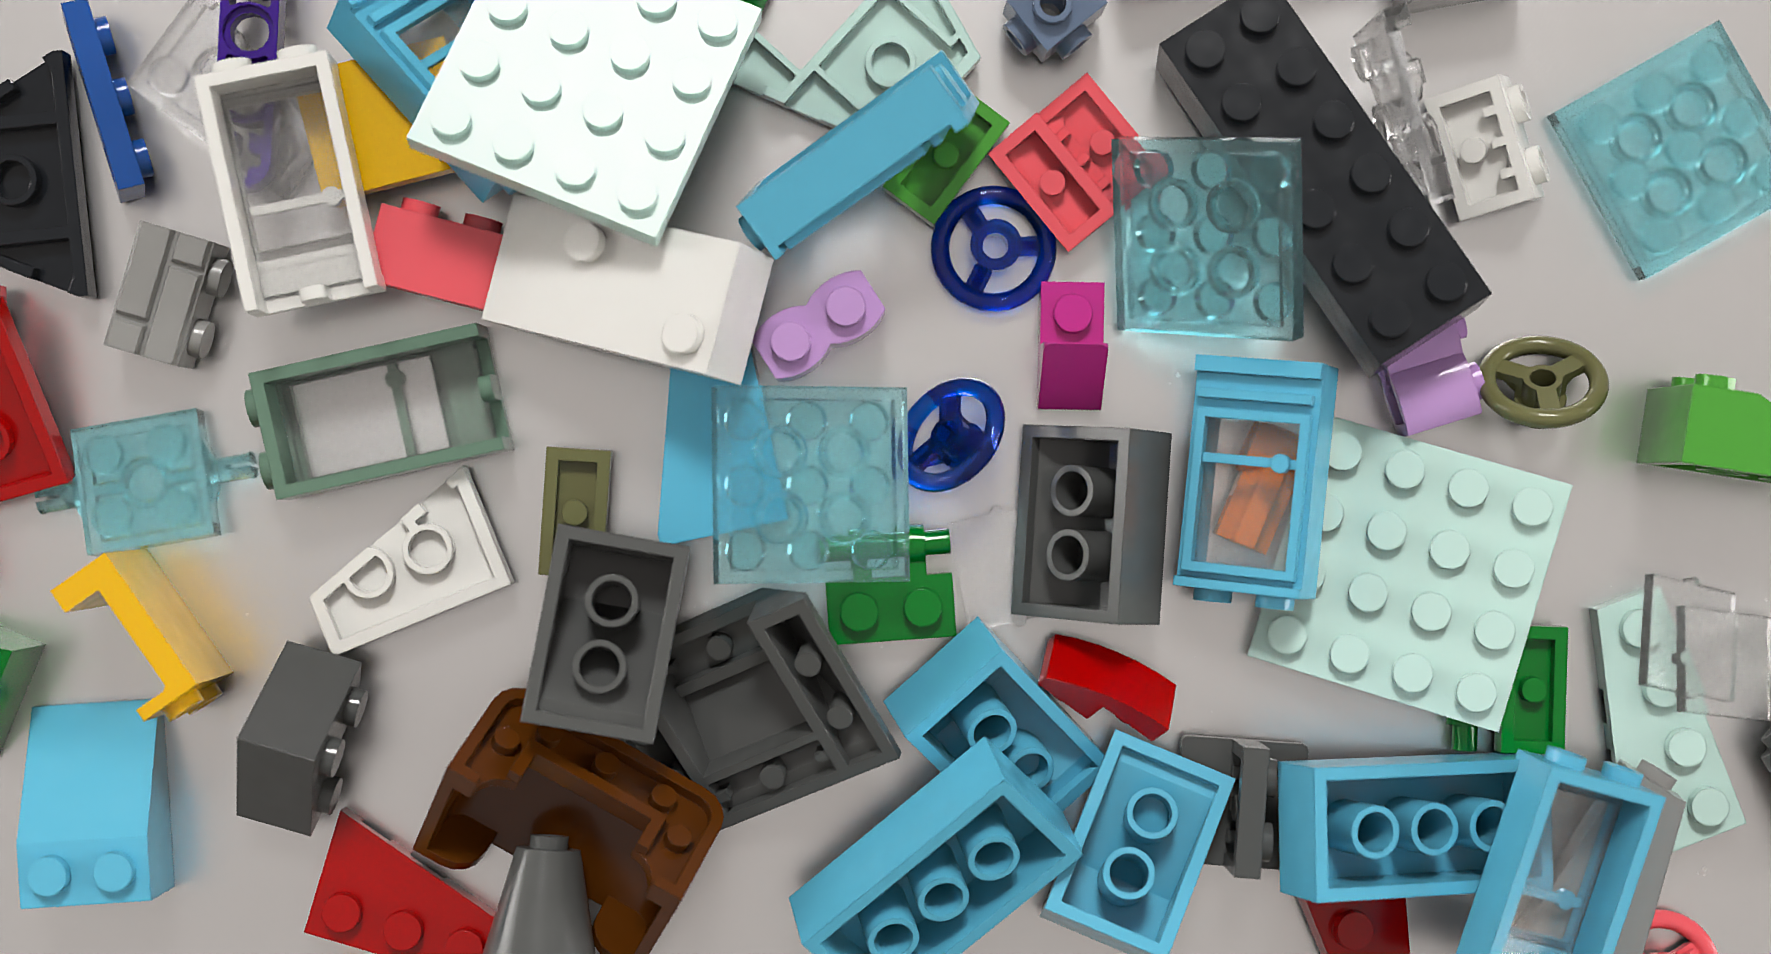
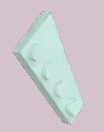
(1648, 727)

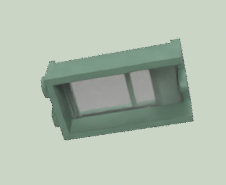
(378, 412)

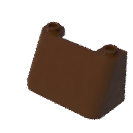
(627, 813)

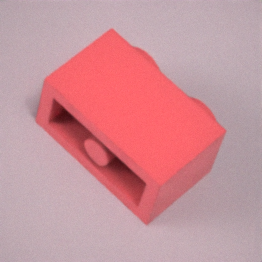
(436, 254)

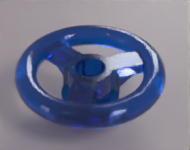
(967, 208)
(953, 439)

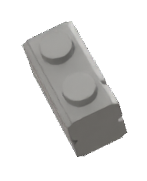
(169, 296)

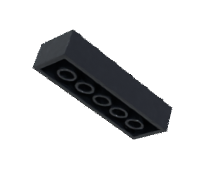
(1369, 235)

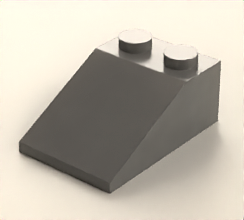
(605, 634)

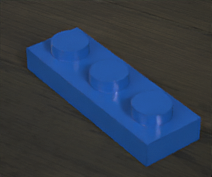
(108, 99)

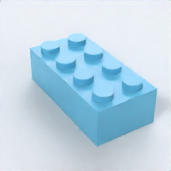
(1389, 824)
(940, 864)

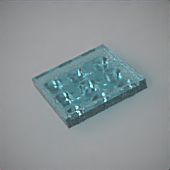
(1673, 150)
(1209, 236)
(810, 484)

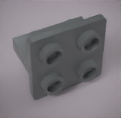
(1250, 822)

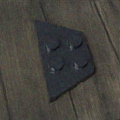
(43, 180)

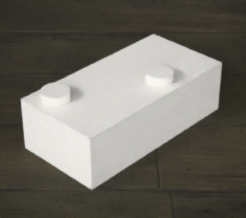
(669, 305)

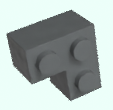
(295, 740)

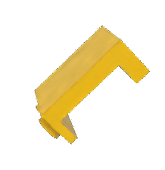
(381, 134)
(157, 623)

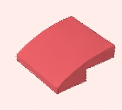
(1065, 161)

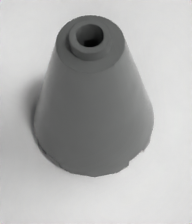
(543, 902)

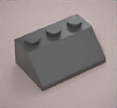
(1091, 524)

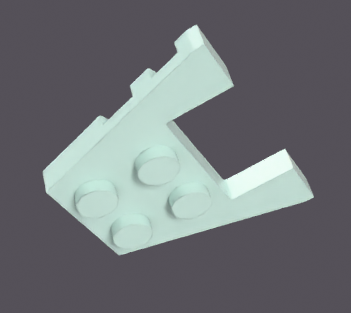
(860, 60)

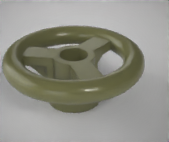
(1542, 388)

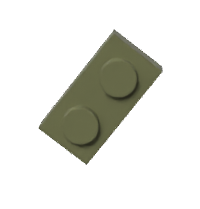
(573, 494)

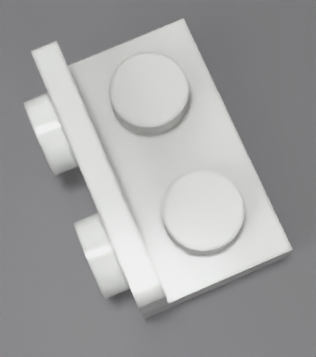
(1488, 146)

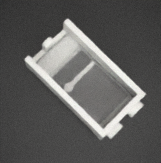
(289, 181)

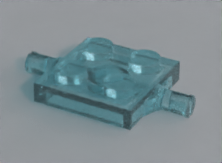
(146, 482)

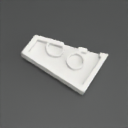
(419, 568)

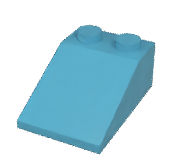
(984, 690)
(94, 807)
(1141, 847)

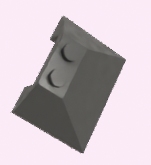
(764, 706)

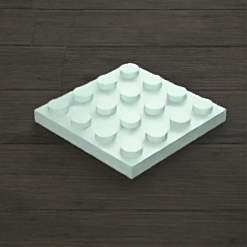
(587, 100)
(1421, 576)

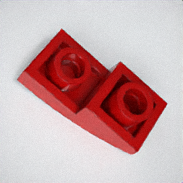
(1098, 677)

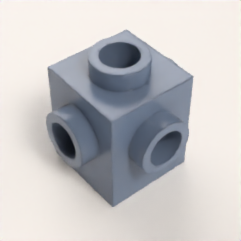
(1044, 34)

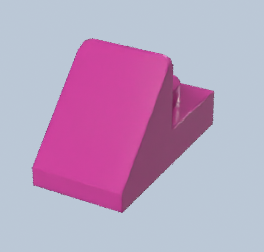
(1071, 346)

